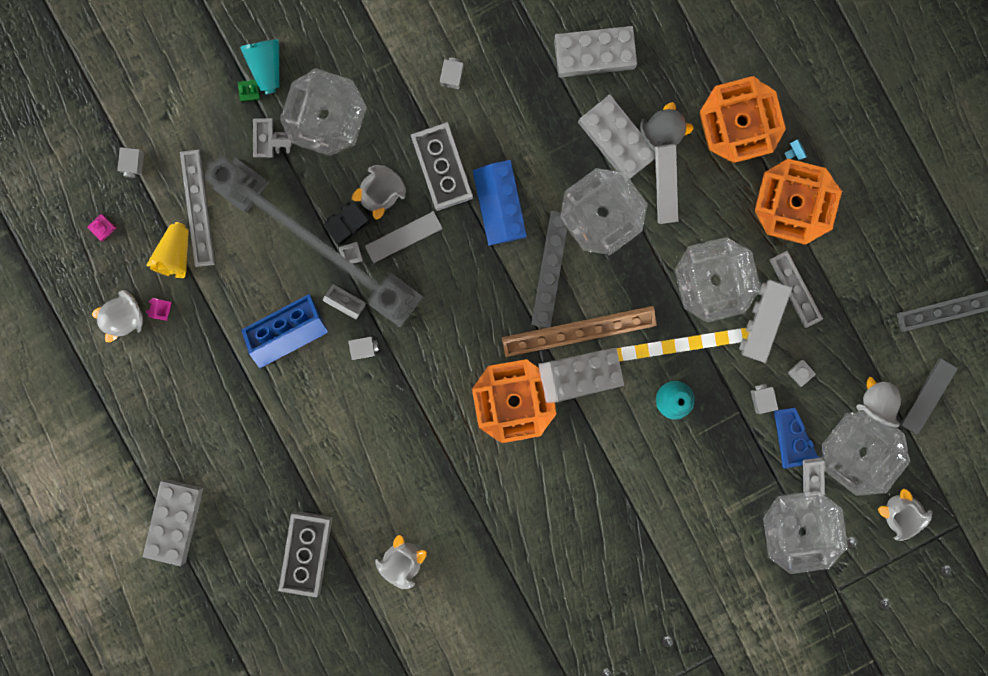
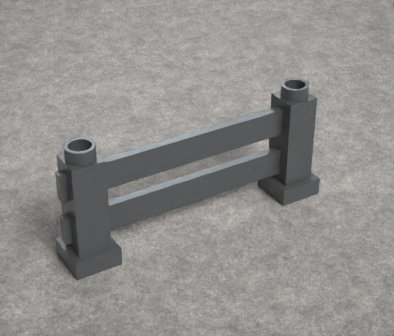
(243, 189)

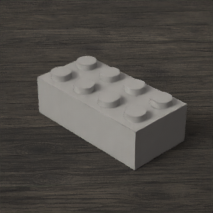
(595, 51)
(617, 137)
(442, 166)
(766, 320)
(581, 375)
(173, 522)
(305, 554)

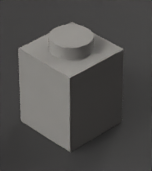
(451, 73)
(130, 162)
(363, 348)
(764, 399)

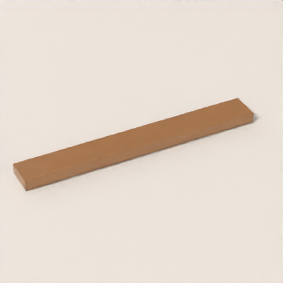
(579, 331)

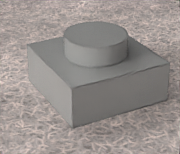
(351, 252)
(801, 373)

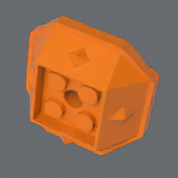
(754, 103)
(817, 197)
(510, 422)

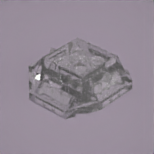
(321, 92)
(618, 196)
(737, 277)
(880, 466)
(824, 535)

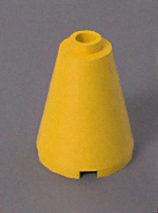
(171, 252)

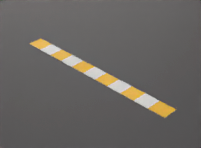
(682, 344)

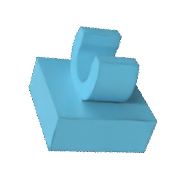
(797, 150)

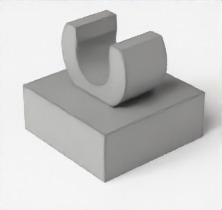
(281, 139)

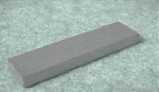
(666, 183)
(403, 237)
(799, 295)

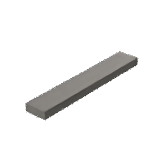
(197, 208)

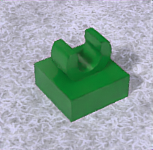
(248, 91)

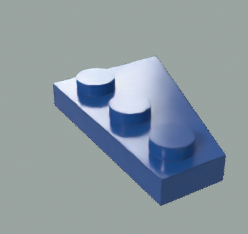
(793, 438)

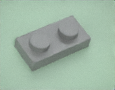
(262, 135)
(344, 301)
(813, 475)

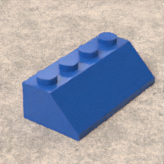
(499, 203)
(284, 331)

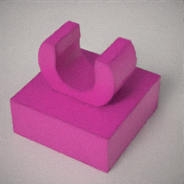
(101, 227)
(159, 309)

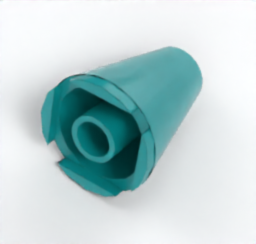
(263, 63)
(668, 397)

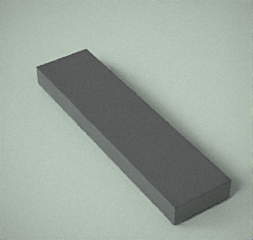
(928, 396)

